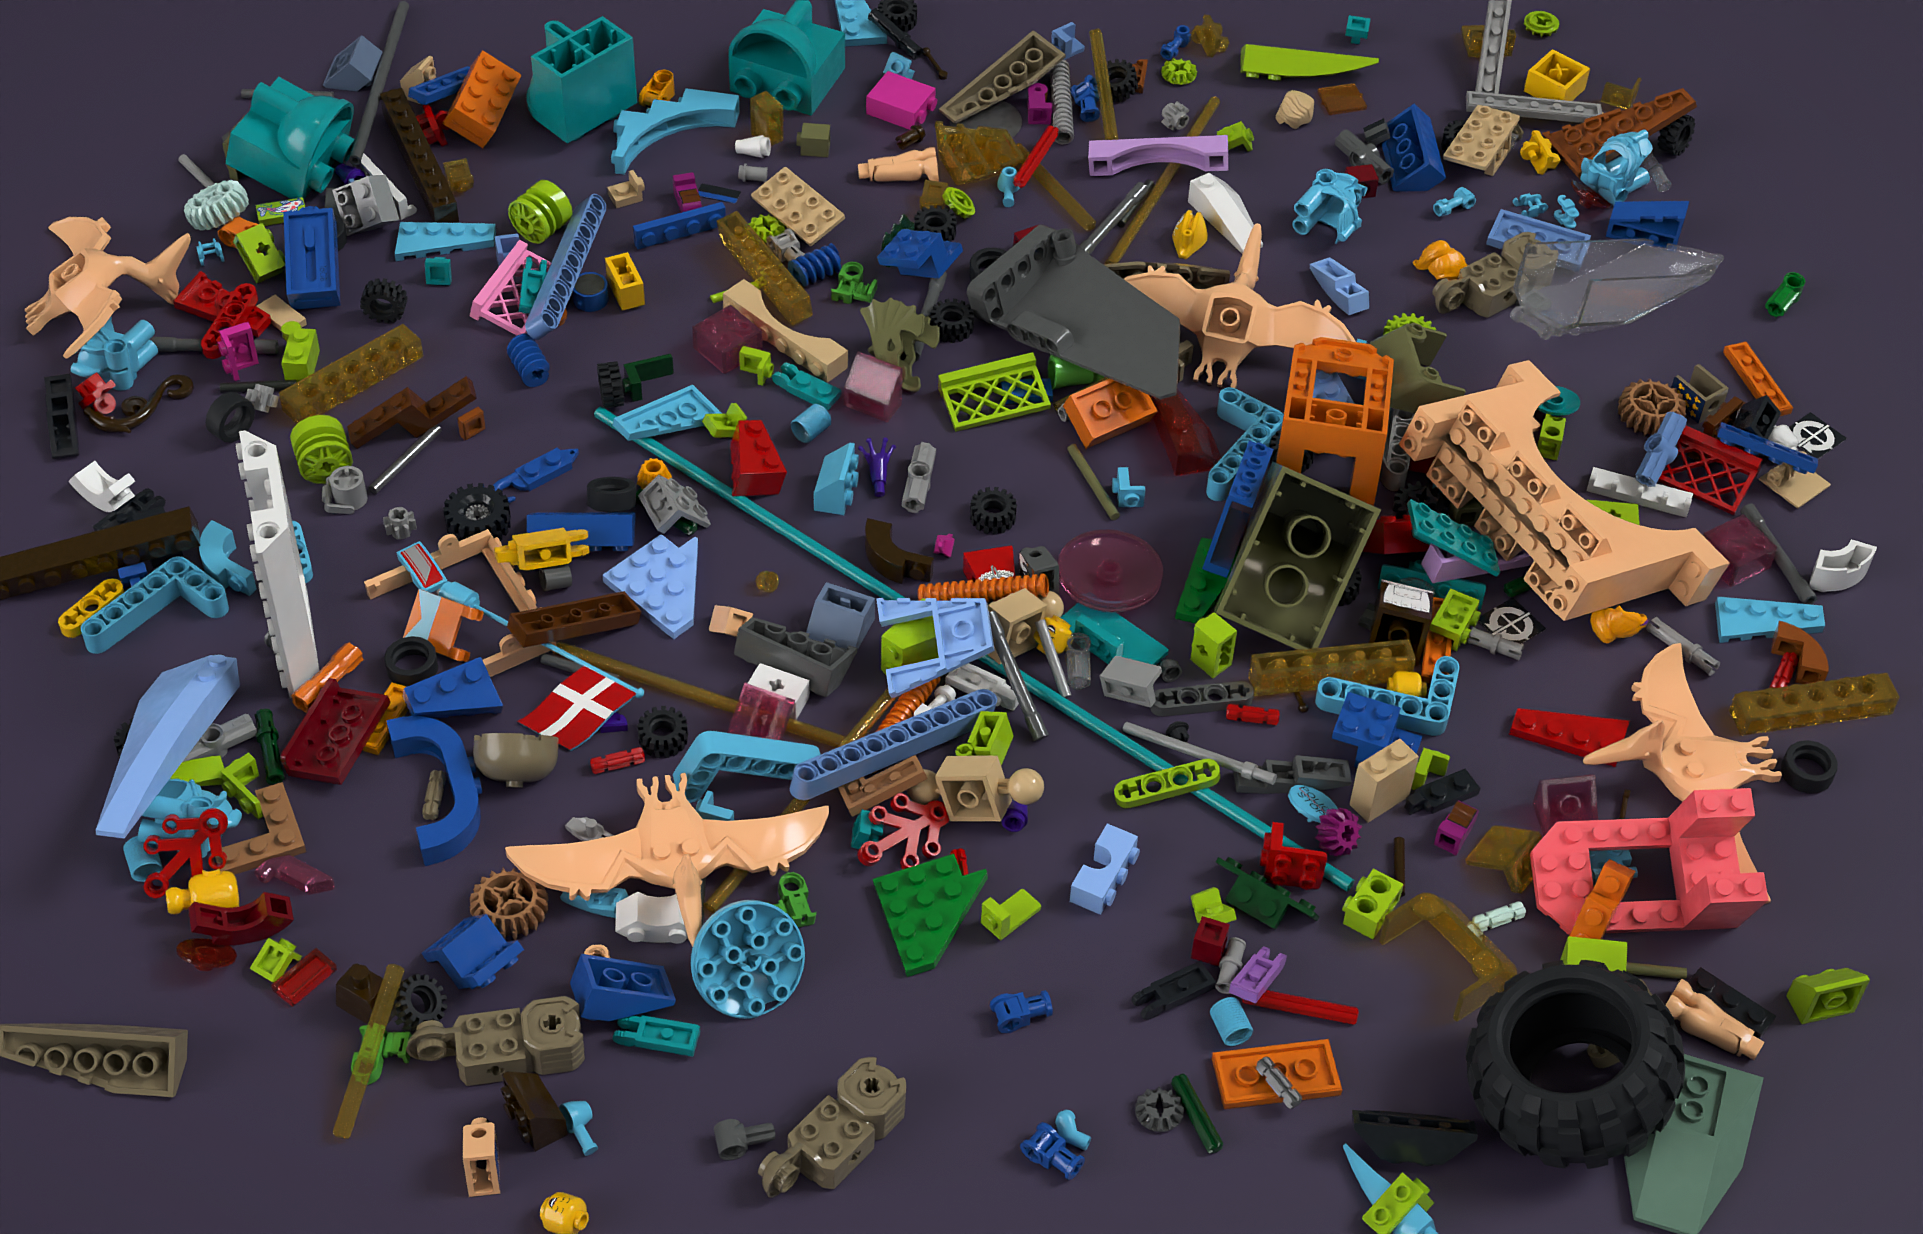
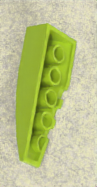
(1295, 63)

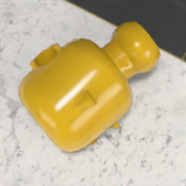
(209, 888)

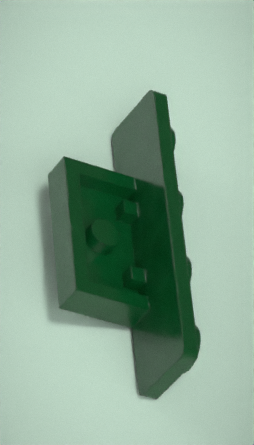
(1259, 899)

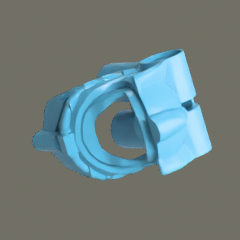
(1623, 174)
(1332, 201)
(117, 354)
(185, 801)

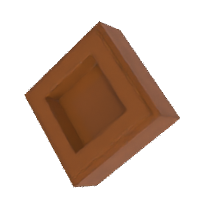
(471, 423)

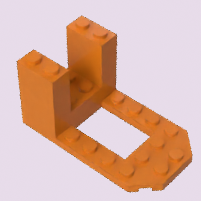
(1337, 425)

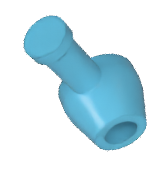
(1006, 185)
(577, 1116)

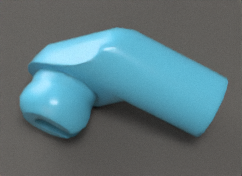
(1067, 1129)

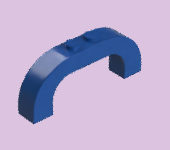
(432, 737)

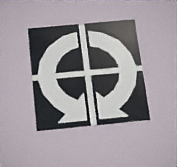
(1815, 435)
(1511, 622)

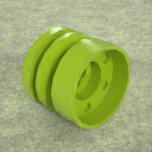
(540, 211)
(320, 447)

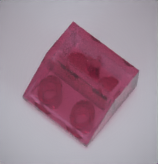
(873, 387)
(761, 713)

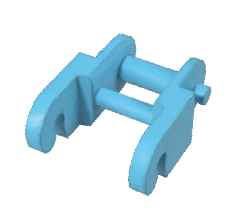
(1528, 199)
(1570, 212)
(217, 250)

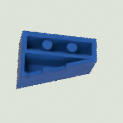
(1648, 220)
(454, 692)

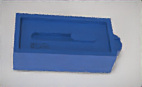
(311, 258)

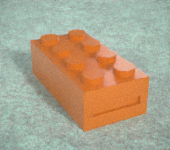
(482, 99)

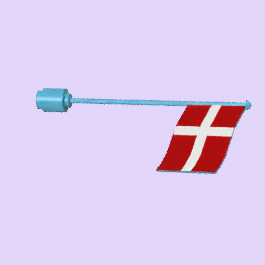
(578, 703)

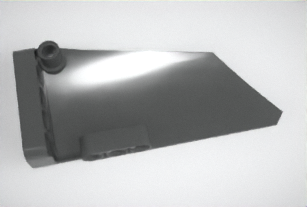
(1079, 311)

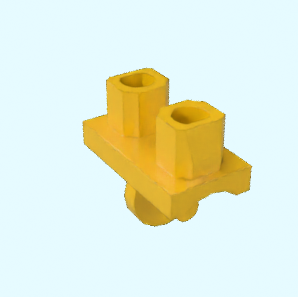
(1539, 153)

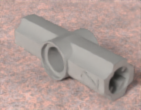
(919, 477)
(221, 737)

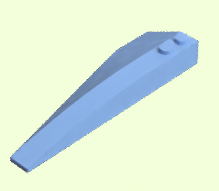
(163, 733)

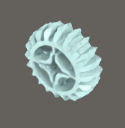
(216, 205)

